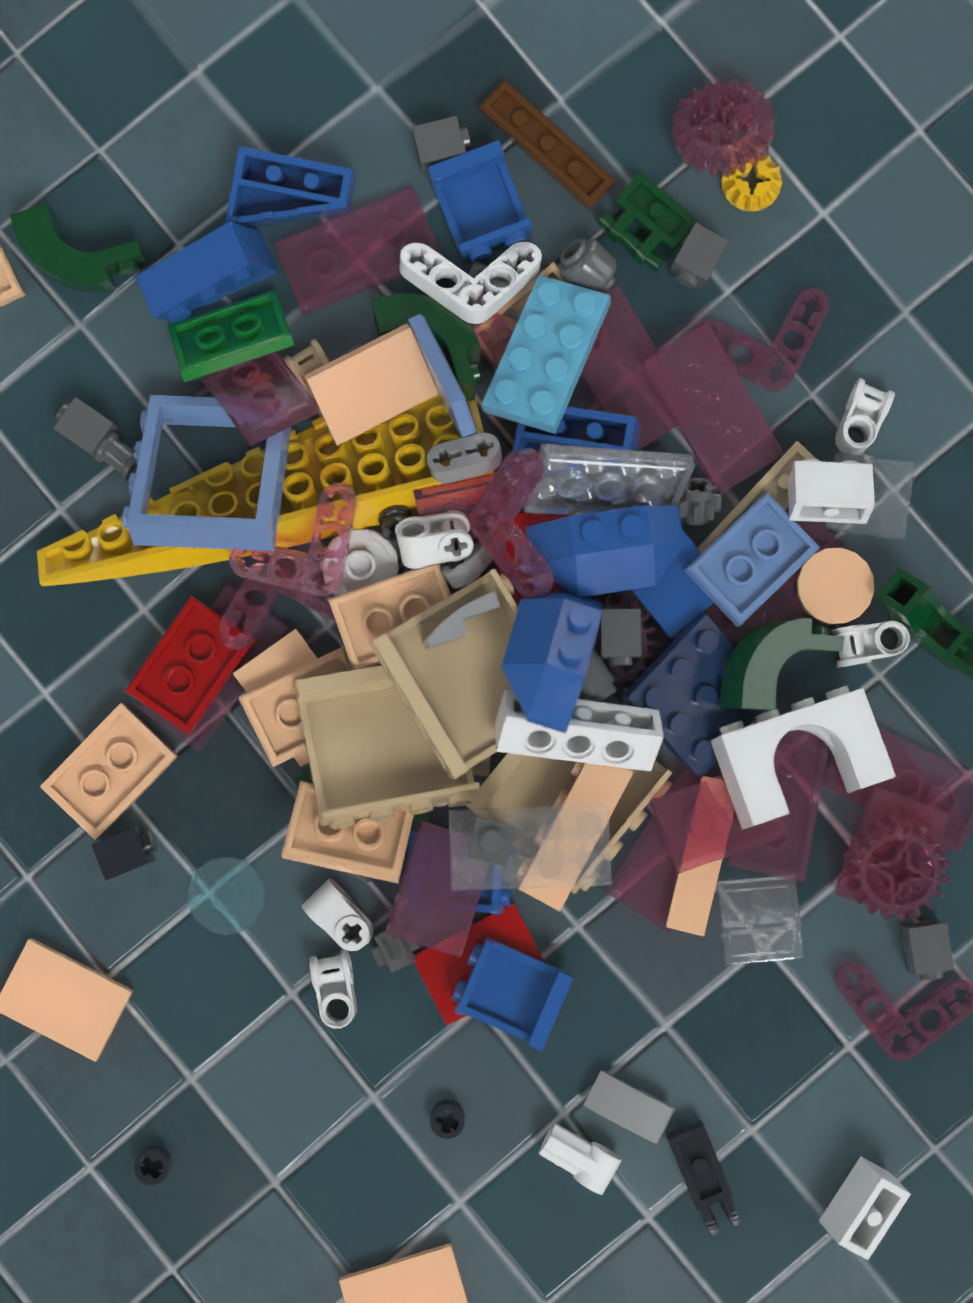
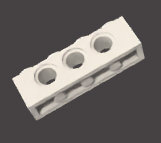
(595, 735)

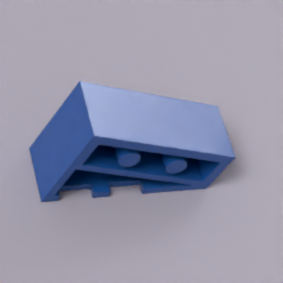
(286, 188)
(206, 272)
(583, 429)

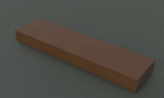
(547, 145)

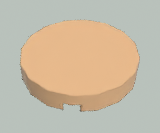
(835, 586)

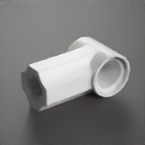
(588, 1162)

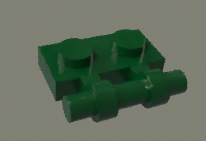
(655, 213)

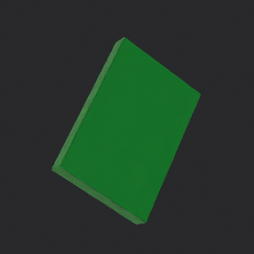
(230, 335)

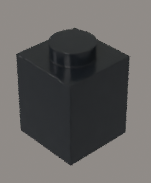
(125, 852)

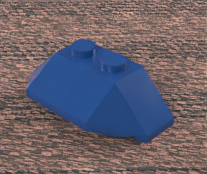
(609, 548)
(551, 655)

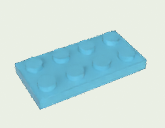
(546, 354)

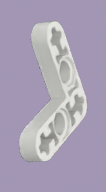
(467, 288)

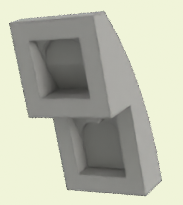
(454, 627)
(629, 1107)

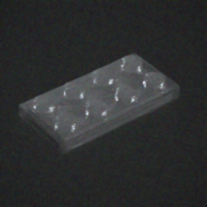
(607, 479)
(549, 848)

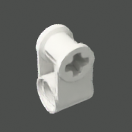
(866, 412)
(431, 541)
(863, 642)
(332, 911)
(334, 986)

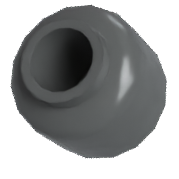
(588, 265)

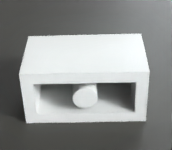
(831, 491)
(864, 1208)

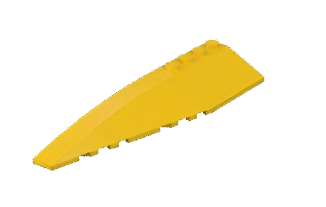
(377, 464)

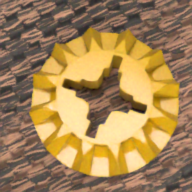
(765, 192)

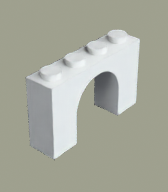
(840, 721)

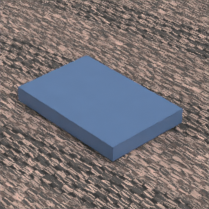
(443, 377)
(751, 559)

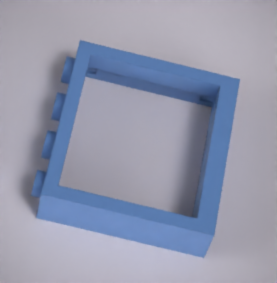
(197, 530)

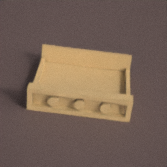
(456, 685)
(370, 751)
(537, 781)

